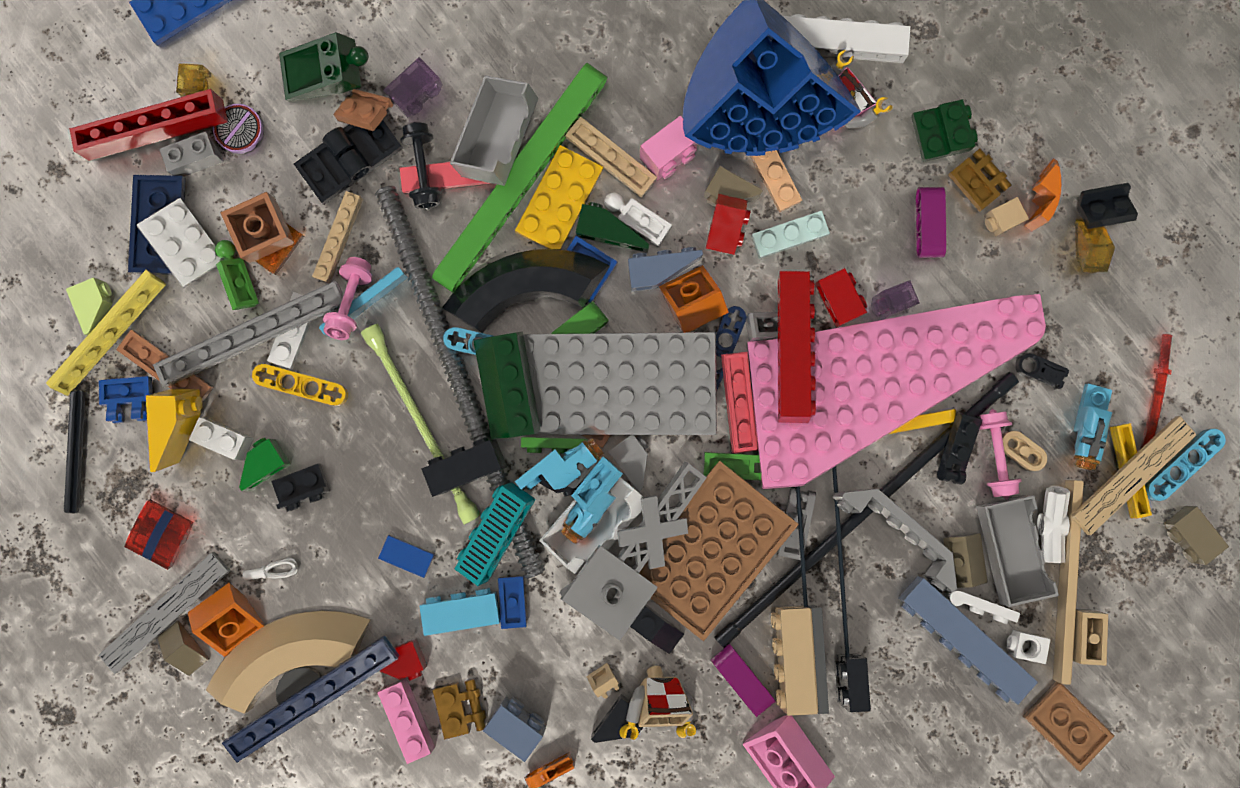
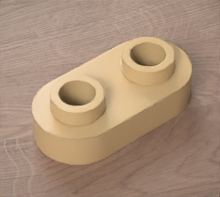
(1022, 450)

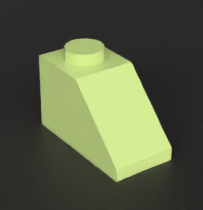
(90, 302)

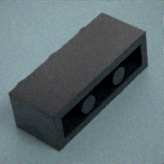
(463, 466)

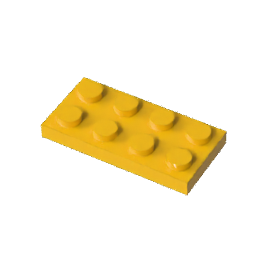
(559, 199)

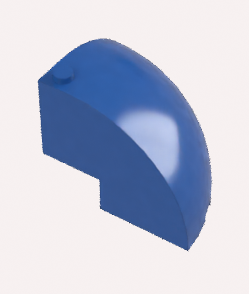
(762, 87)

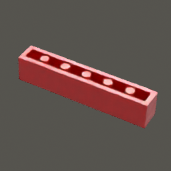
(148, 125)
(795, 347)

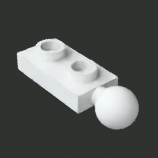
(638, 218)

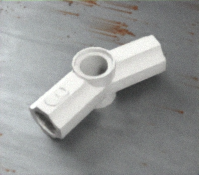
(1054, 524)

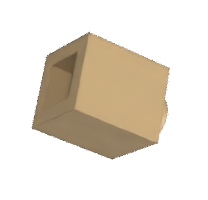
(1005, 217)

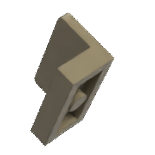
(968, 560)

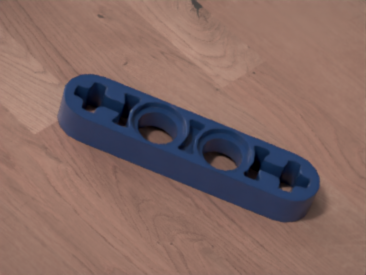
(737, 326)

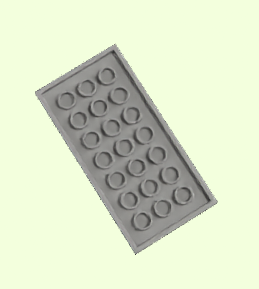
(624, 383)

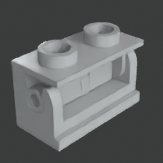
(191, 155)

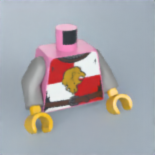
(860, 94)

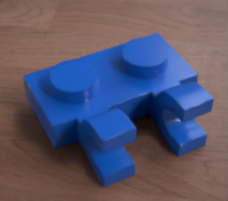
(125, 391)

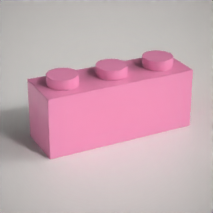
(406, 720)

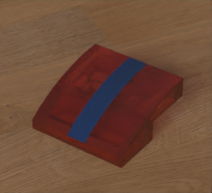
(158, 534)

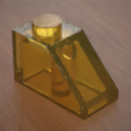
(1093, 248)

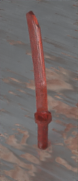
(1159, 389)

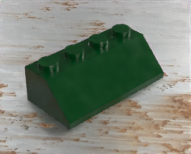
(507, 385)

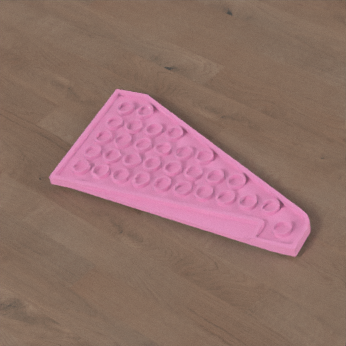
(881, 378)

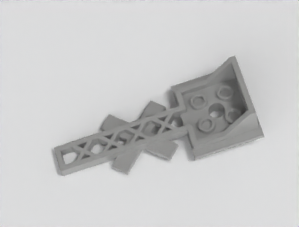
(606, 571)

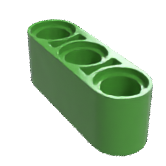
(587, 320)

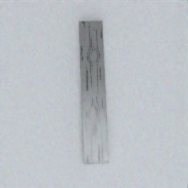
(164, 612)

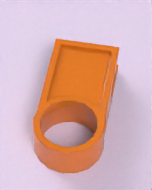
(550, 771)

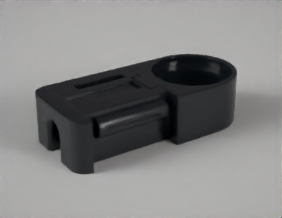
(1043, 371)

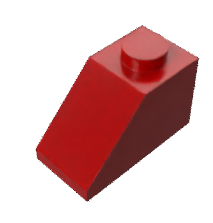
(409, 663)

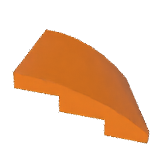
(1047, 196)

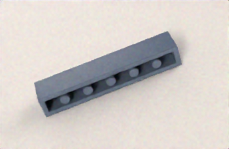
(968, 640)

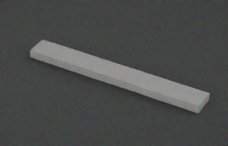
(249, 334)

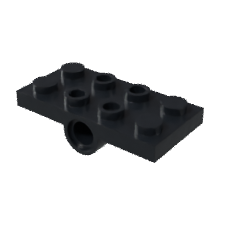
(346, 158)

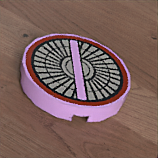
(241, 131)

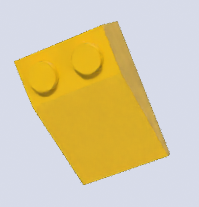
(170, 424)

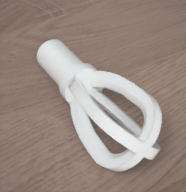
(263, 572)

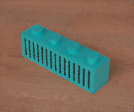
(494, 533)

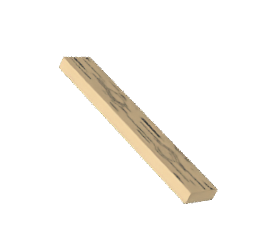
(1133, 475)

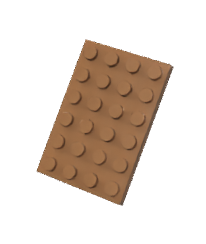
(726, 547)

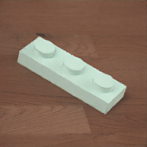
(790, 234)

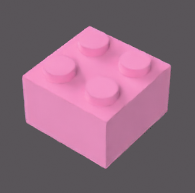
(667, 150)

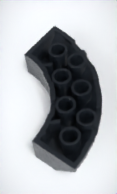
(523, 278)

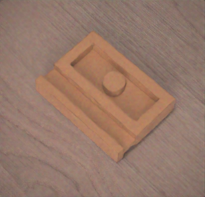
(363, 109)

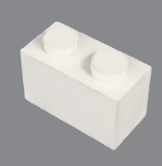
(221, 438)

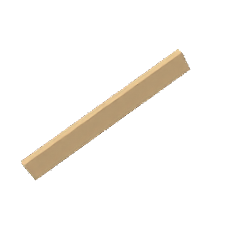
(1068, 591)

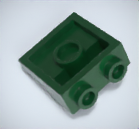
(944, 130)

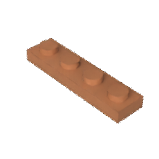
(146, 354)

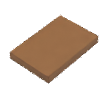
(1068, 726)

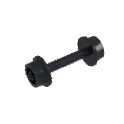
(417, 135)

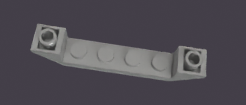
(942, 570)

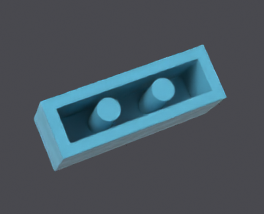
(460, 612)

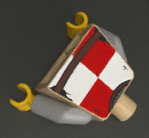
(660, 703)

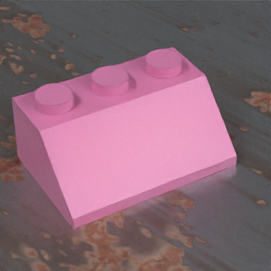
(788, 756)

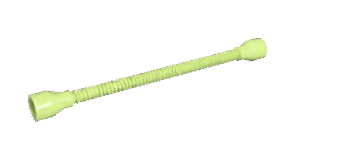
(376, 340)

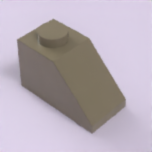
(730, 184)

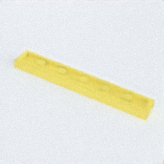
(106, 333)

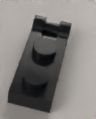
(959, 448)

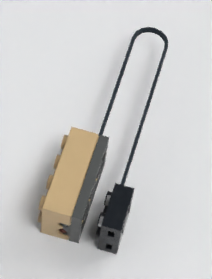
(802, 649)

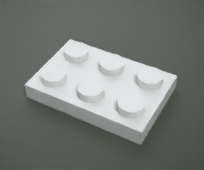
(180, 242)

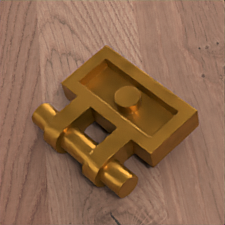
(975, 184)
(452, 712)

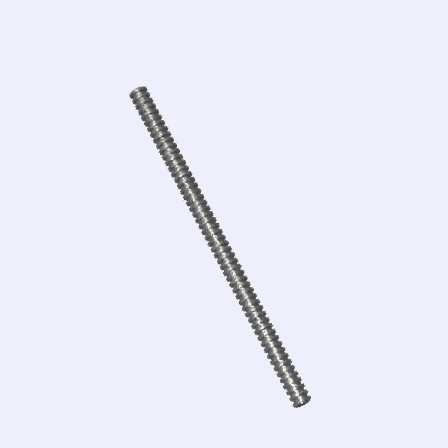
(451, 361)

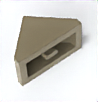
(181, 649)

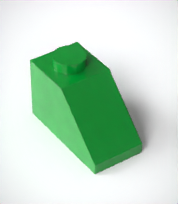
(262, 463)

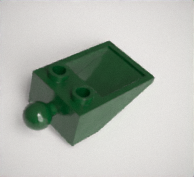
(322, 67)

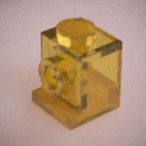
(191, 79)

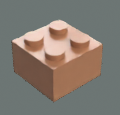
(257, 227)

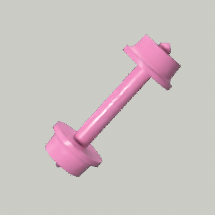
(339, 324)
(1005, 486)

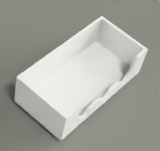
(617, 517)

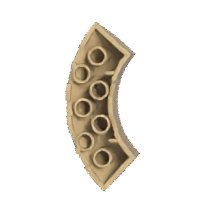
(282, 645)

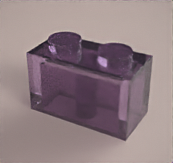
(413, 88)
(894, 300)

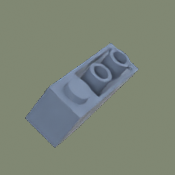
(653, 271)

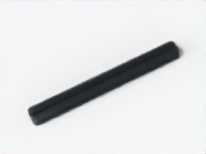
(74, 451)

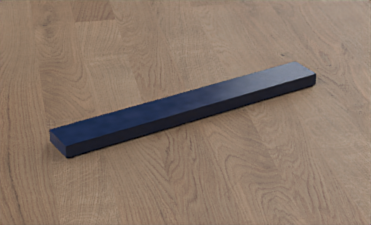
(311, 699)

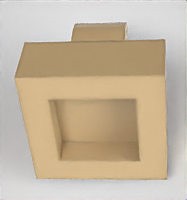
(603, 680)

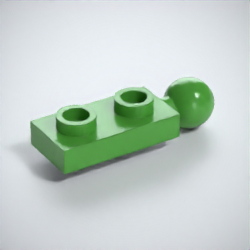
(235, 277)

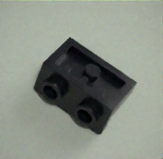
(1106, 206)
(300, 486)

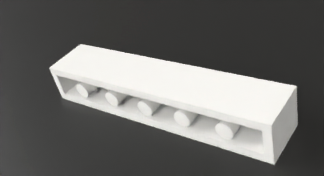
(860, 39)

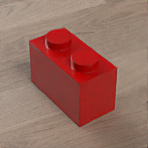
(727, 223)
(841, 297)

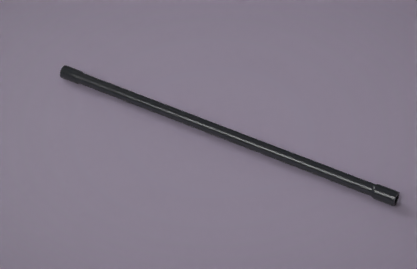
(735, 627)

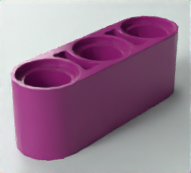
(931, 222)
(743, 680)

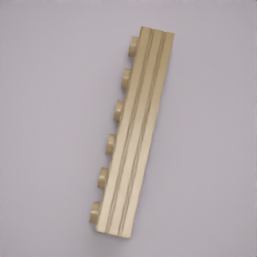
(337, 237)

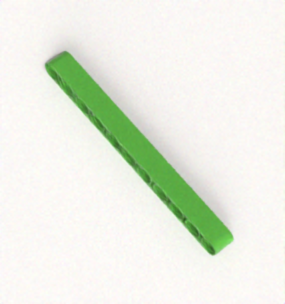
(522, 176)

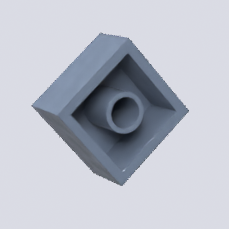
(515, 728)

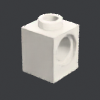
(1038, 650)

